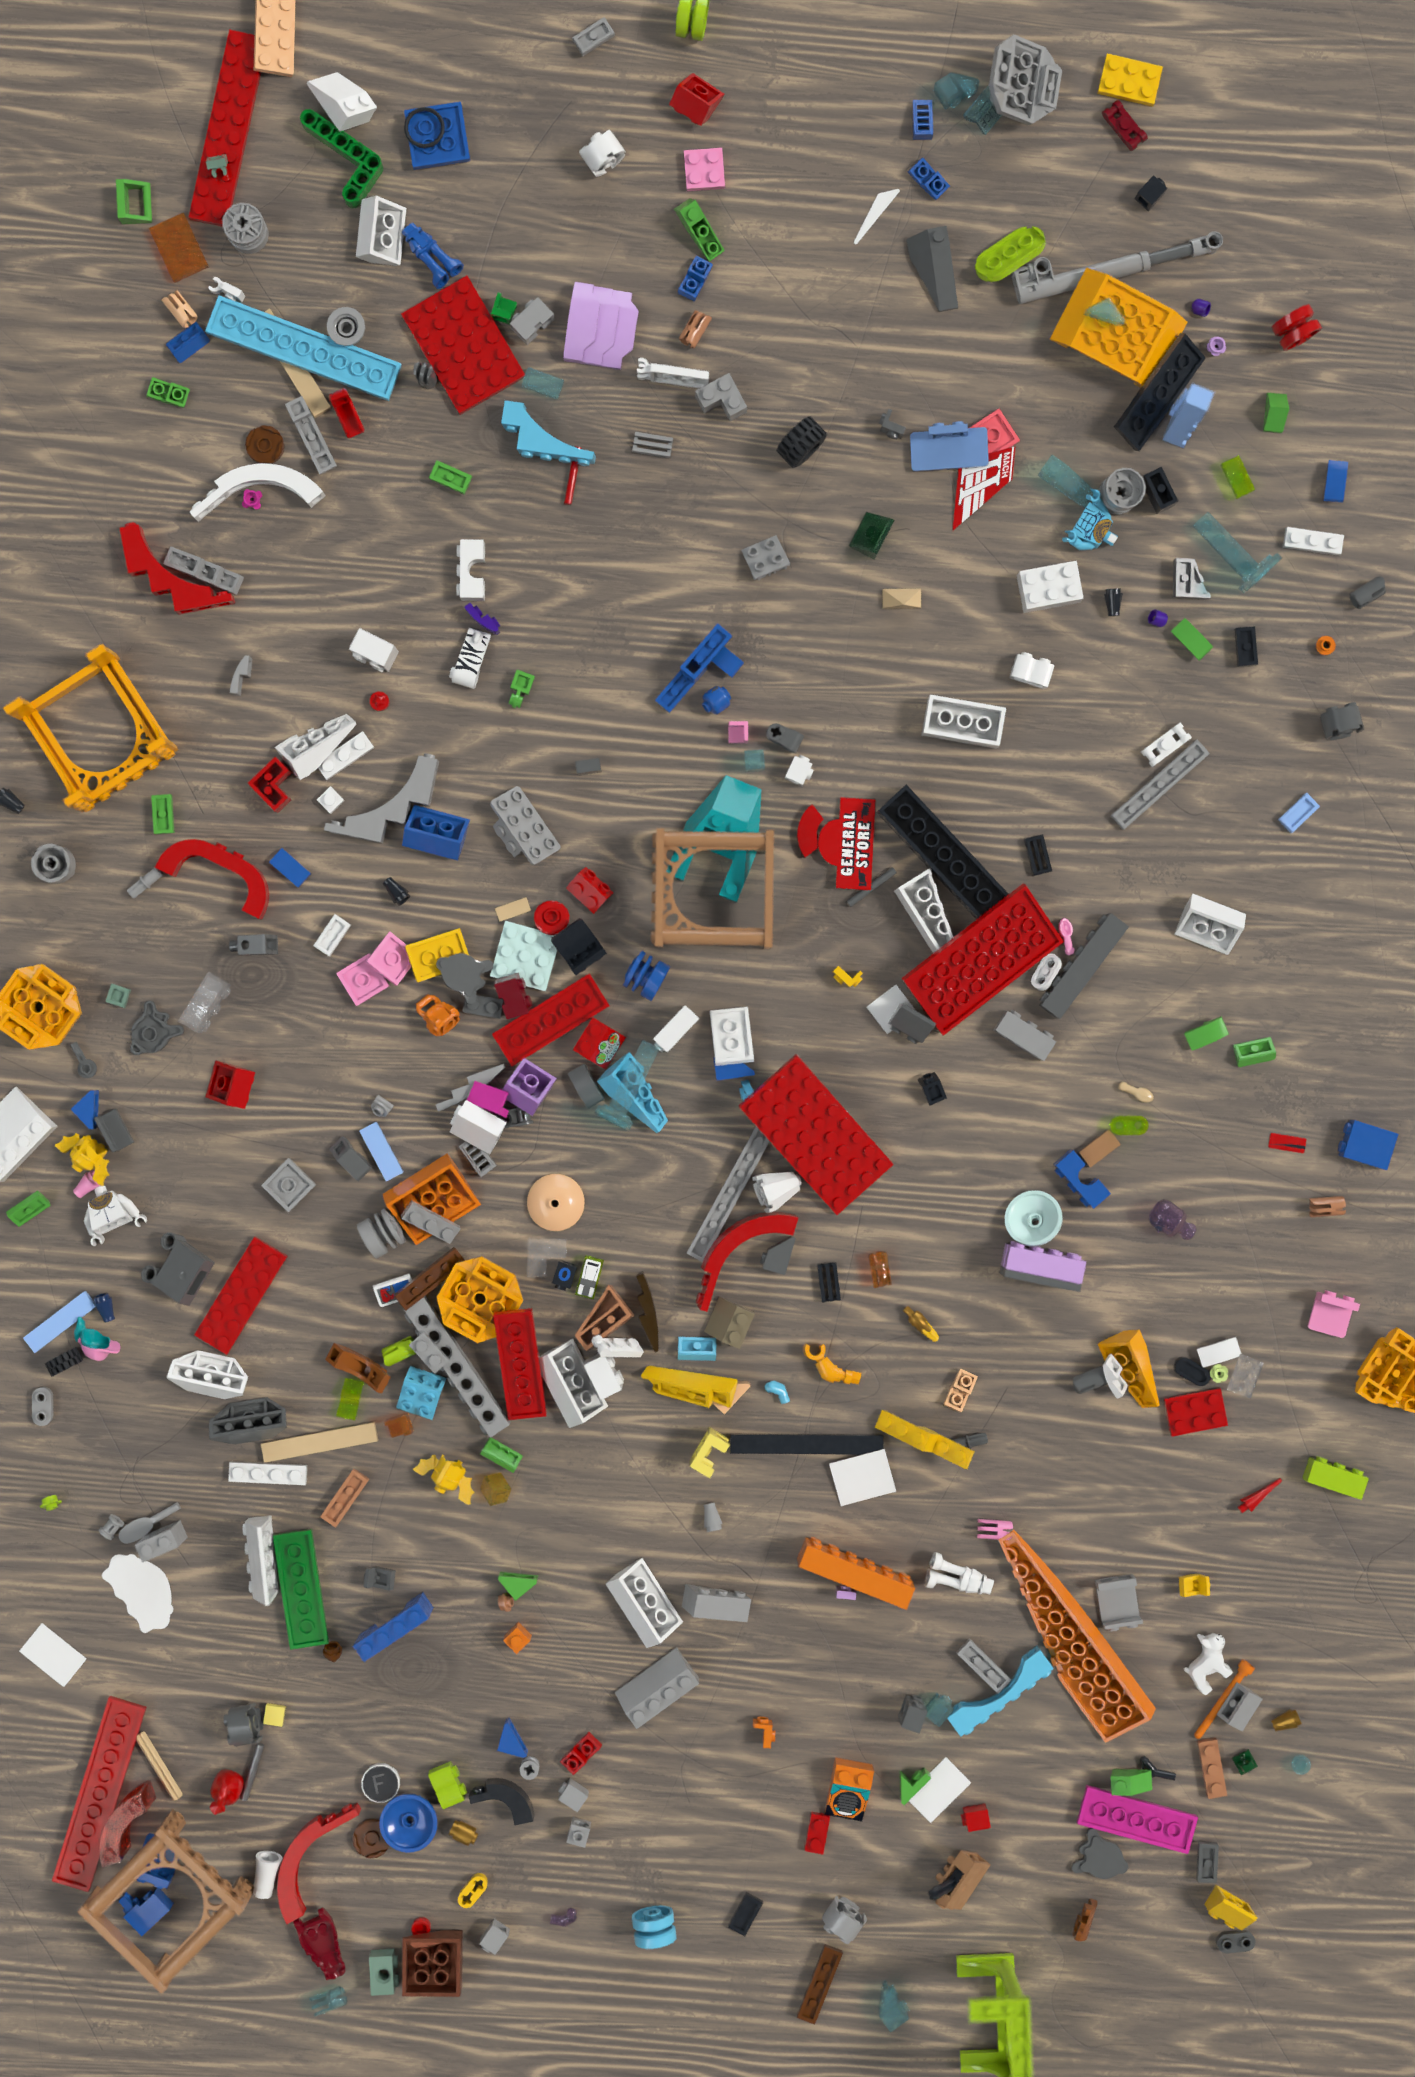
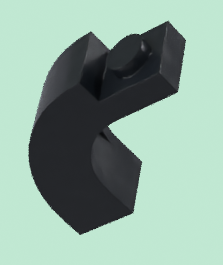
(510, 1794)

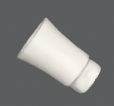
(266, 1873)

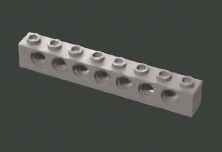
(457, 1355)

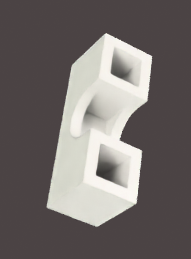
(470, 553)

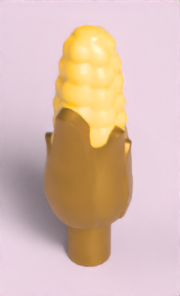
(920, 1323)

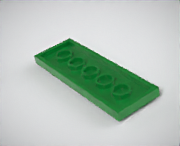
(301, 1589)

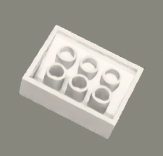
(21, 1130)
(261, 1559)

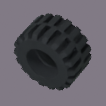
(801, 442)

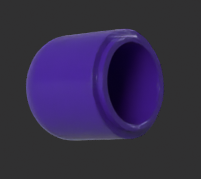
(1201, 307)
(1160, 618)

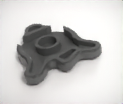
(463, 974)
(151, 1030)
(1100, 1857)

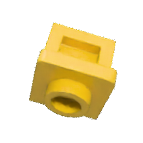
(842, 977)
(1194, 1585)

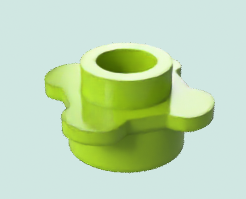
(50, 1503)

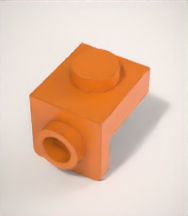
(768, 1733)

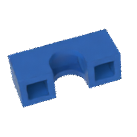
(1069, 1167)

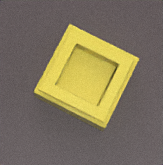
(274, 1714)

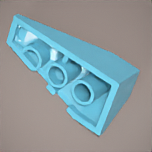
(644, 1105)

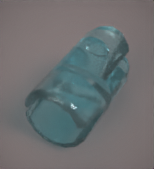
(332, 2000)

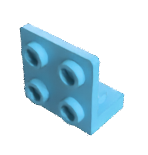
(420, 1392)

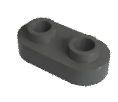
(1236, 1941)

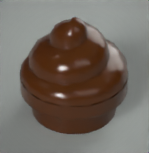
(332, 1651)

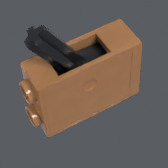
(959, 1880)

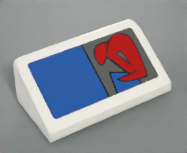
(385, 1290)

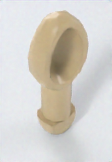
(1141, 1094)

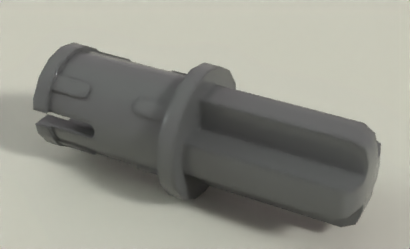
(973, 1440)

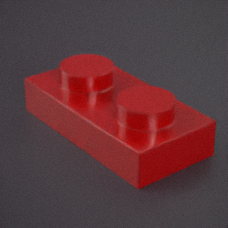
(817, 1833)

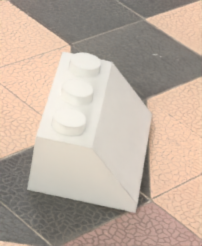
(380, 231)
(1210, 924)

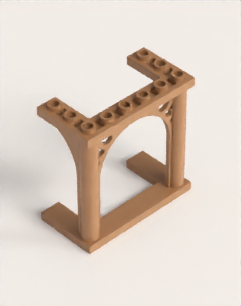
(671, 840)
(166, 1837)

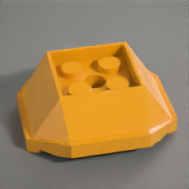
(19, 1013)
(458, 1300)

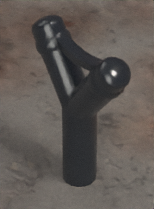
(1157, 1772)

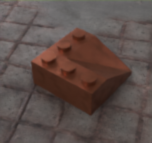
(432, 1964)

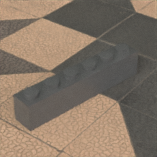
(1083, 966)

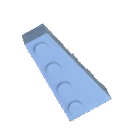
(1187, 414)

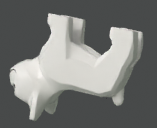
(1208, 1662)

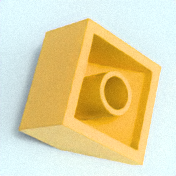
(1230, 1909)

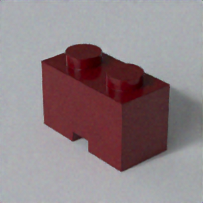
(513, 992)

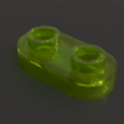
(1128, 1125)

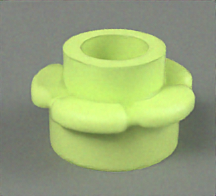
(1214, 1373)

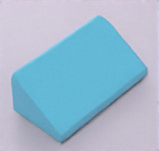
(697, 1348)

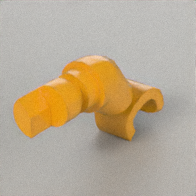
(828, 1370)

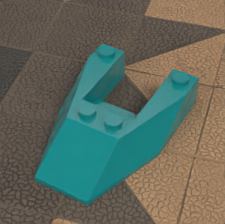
(728, 808)

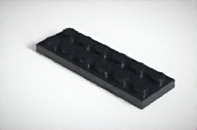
(1159, 392)

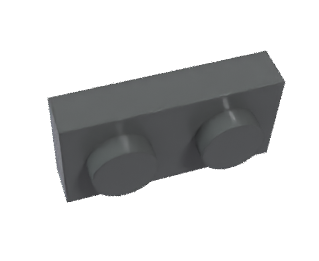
(485, 1006)
(1207, 1862)

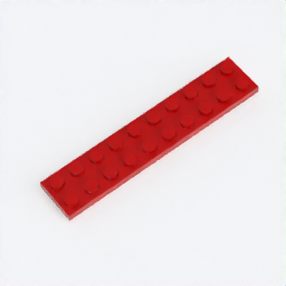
(227, 129)
(99, 1793)

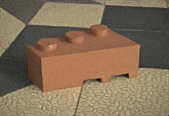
(605, 1318)

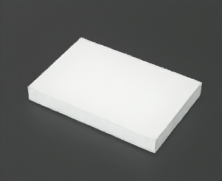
(731, 1036)

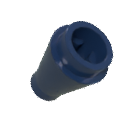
(104, 1306)

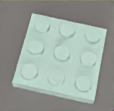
(525, 952)

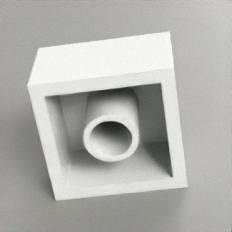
(373, 650)
(604, 1375)

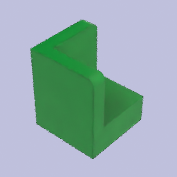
(503, 309)

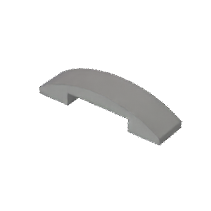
(311, 435)

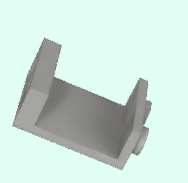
(1118, 1602)

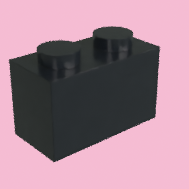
(1159, 490)

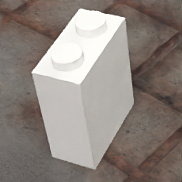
(675, 1029)
(477, 1126)

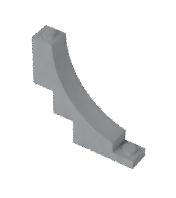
(373, 824)

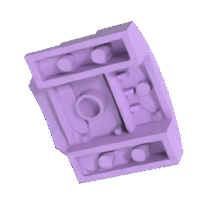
(600, 326)

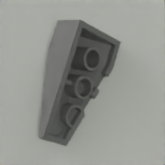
(933, 260)

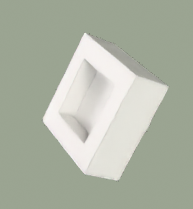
(330, 800)

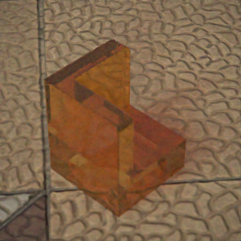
(399, 1425)

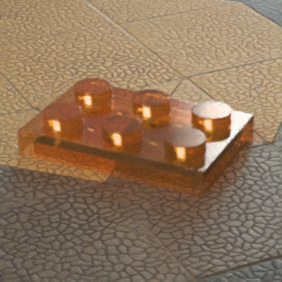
(178, 247)

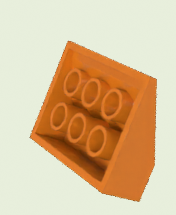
(435, 1187)

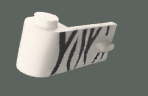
(470, 659)

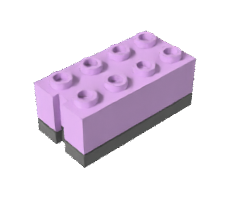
(1043, 1267)

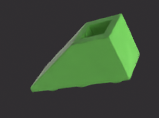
(699, 228)

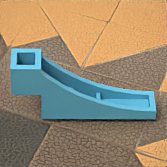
(536, 441)

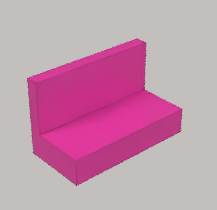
(488, 1098)

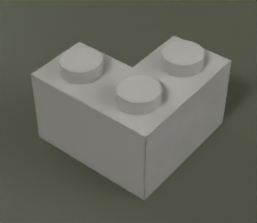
(723, 393)

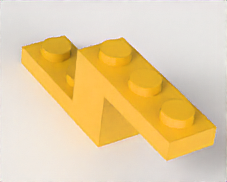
(924, 1439)

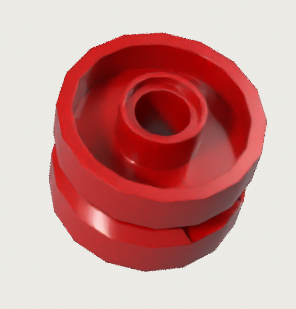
(1296, 327)

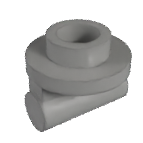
(381, 1107)

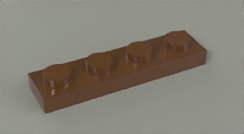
(428, 1279)
(819, 1984)

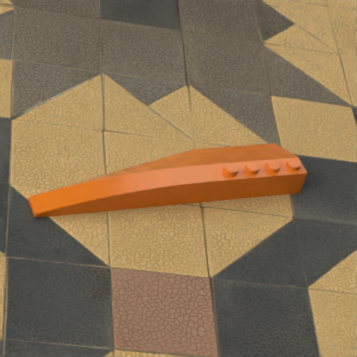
(1077, 1647)

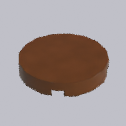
(264, 445)
(369, 1840)

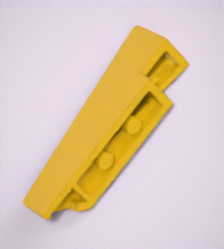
(691, 1386)

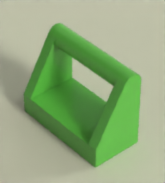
(122, 188)

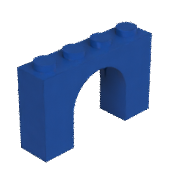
(377, 1638)

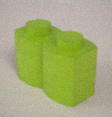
(447, 1785)

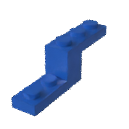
(693, 668)

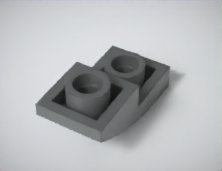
(585, 1086)

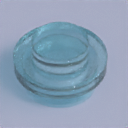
(1301, 1764)

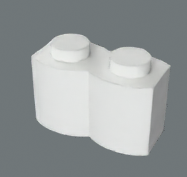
(1032, 671)

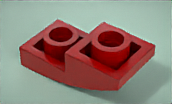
(580, 1753)

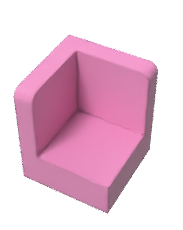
(738, 732)

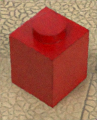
(976, 1817)

